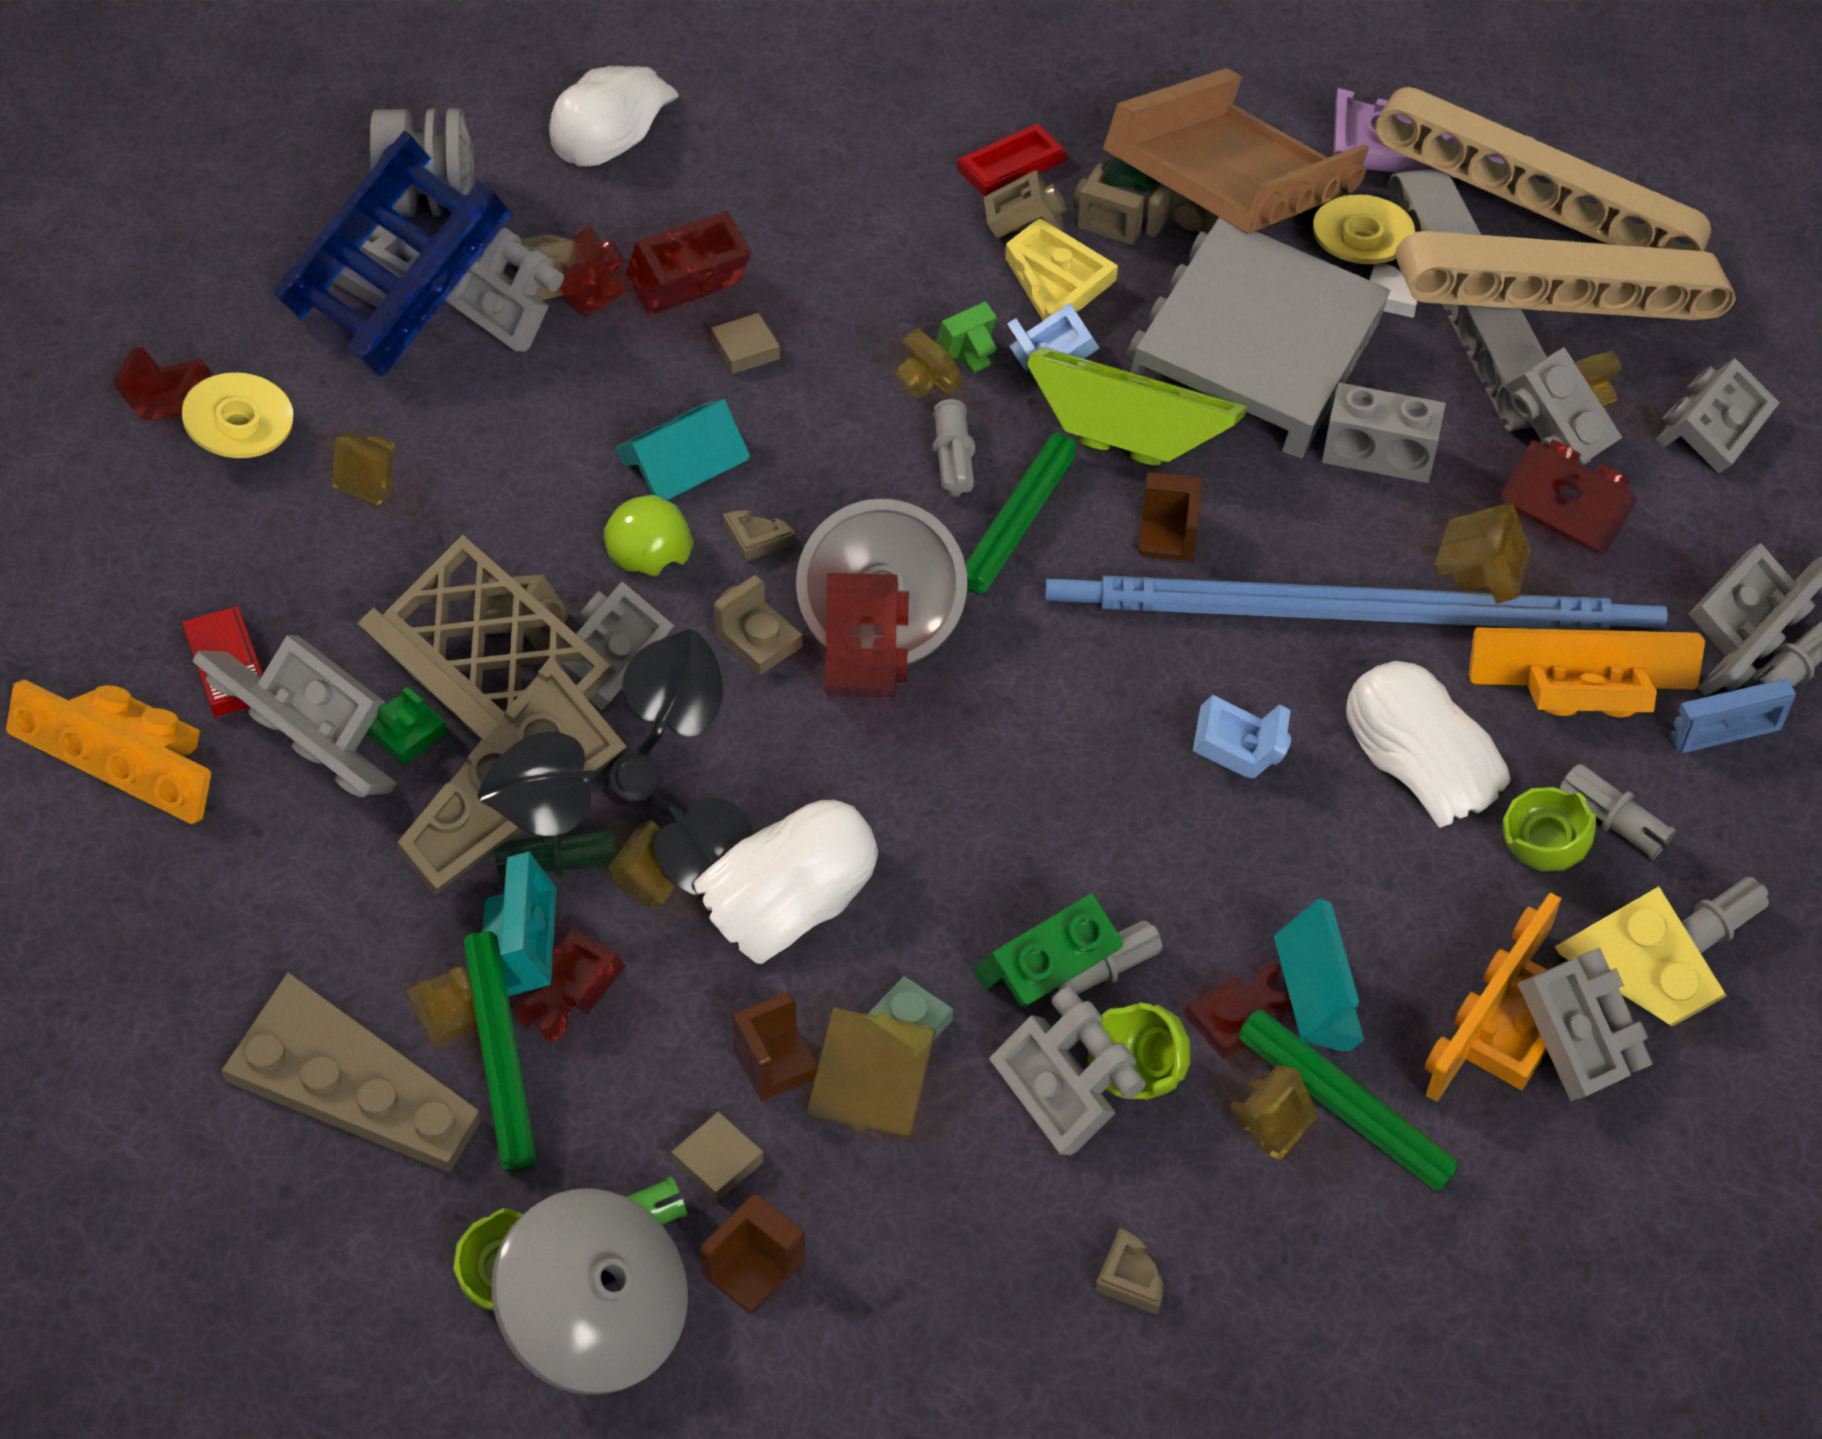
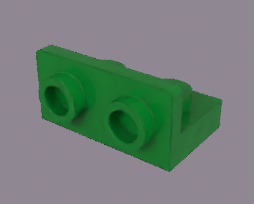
(1052, 952)

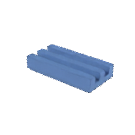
(1732, 716)

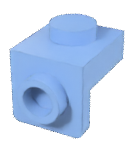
(1060, 331)
(1240, 738)

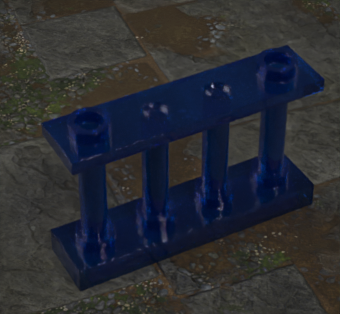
(429, 279)

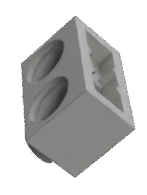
(1383, 432)

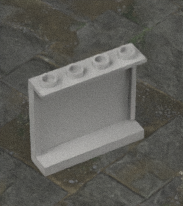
(1261, 328)

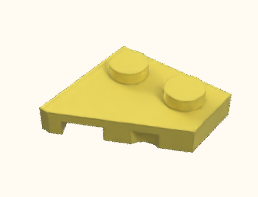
(1057, 268)
(1653, 958)

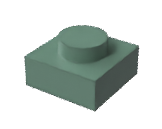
(914, 1005)

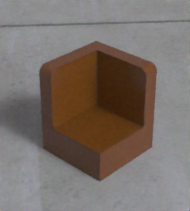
(1170, 516)
(772, 1046)
(753, 1253)

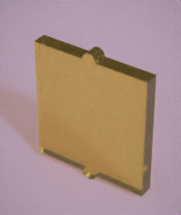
(871, 1072)

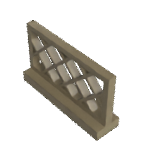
(444, 678)

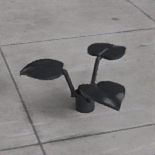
(543, 781)

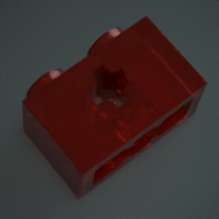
(688, 262)
(1593, 519)
(857, 601)

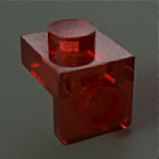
(597, 276)
(157, 390)

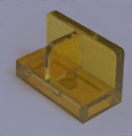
(1486, 551)

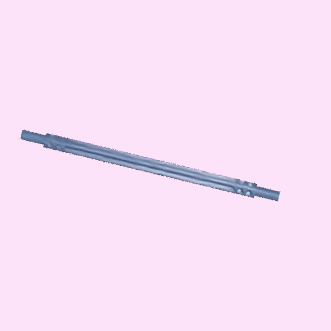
(1354, 603)

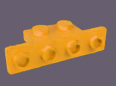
(1587, 667)
(116, 742)
(1497, 1026)

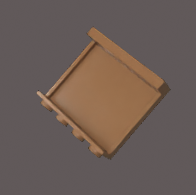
(1225, 156)

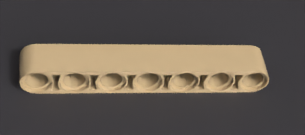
(1528, 157)
(1563, 276)

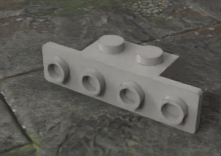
(1750, 611)
(311, 704)

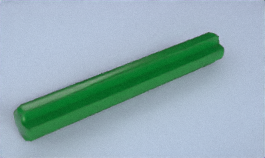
(1019, 512)
(499, 1051)
(1350, 1101)

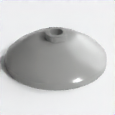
(888, 539)
(561, 1314)

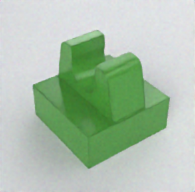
(969, 336)

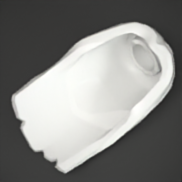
(606, 113)
(1425, 740)
(789, 877)

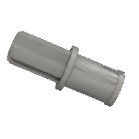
(953, 446)
(1792, 661)
(1618, 811)
(1717, 919)
(1139, 944)

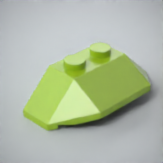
(1127, 408)

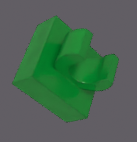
(406, 727)

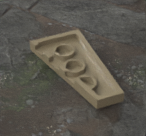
(461, 830)
(344, 1075)

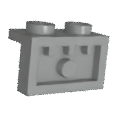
(1563, 406)
(1720, 414)
(616, 631)

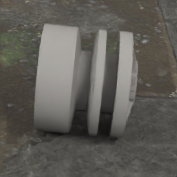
(449, 151)

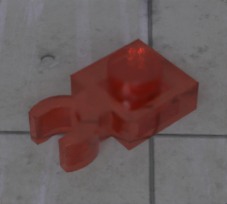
(579, 979)
(1227, 1006)

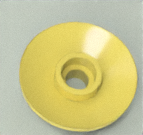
(1362, 228)
(237, 415)

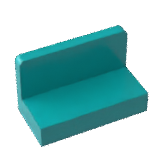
(686, 449)
(524, 924)
(1319, 979)

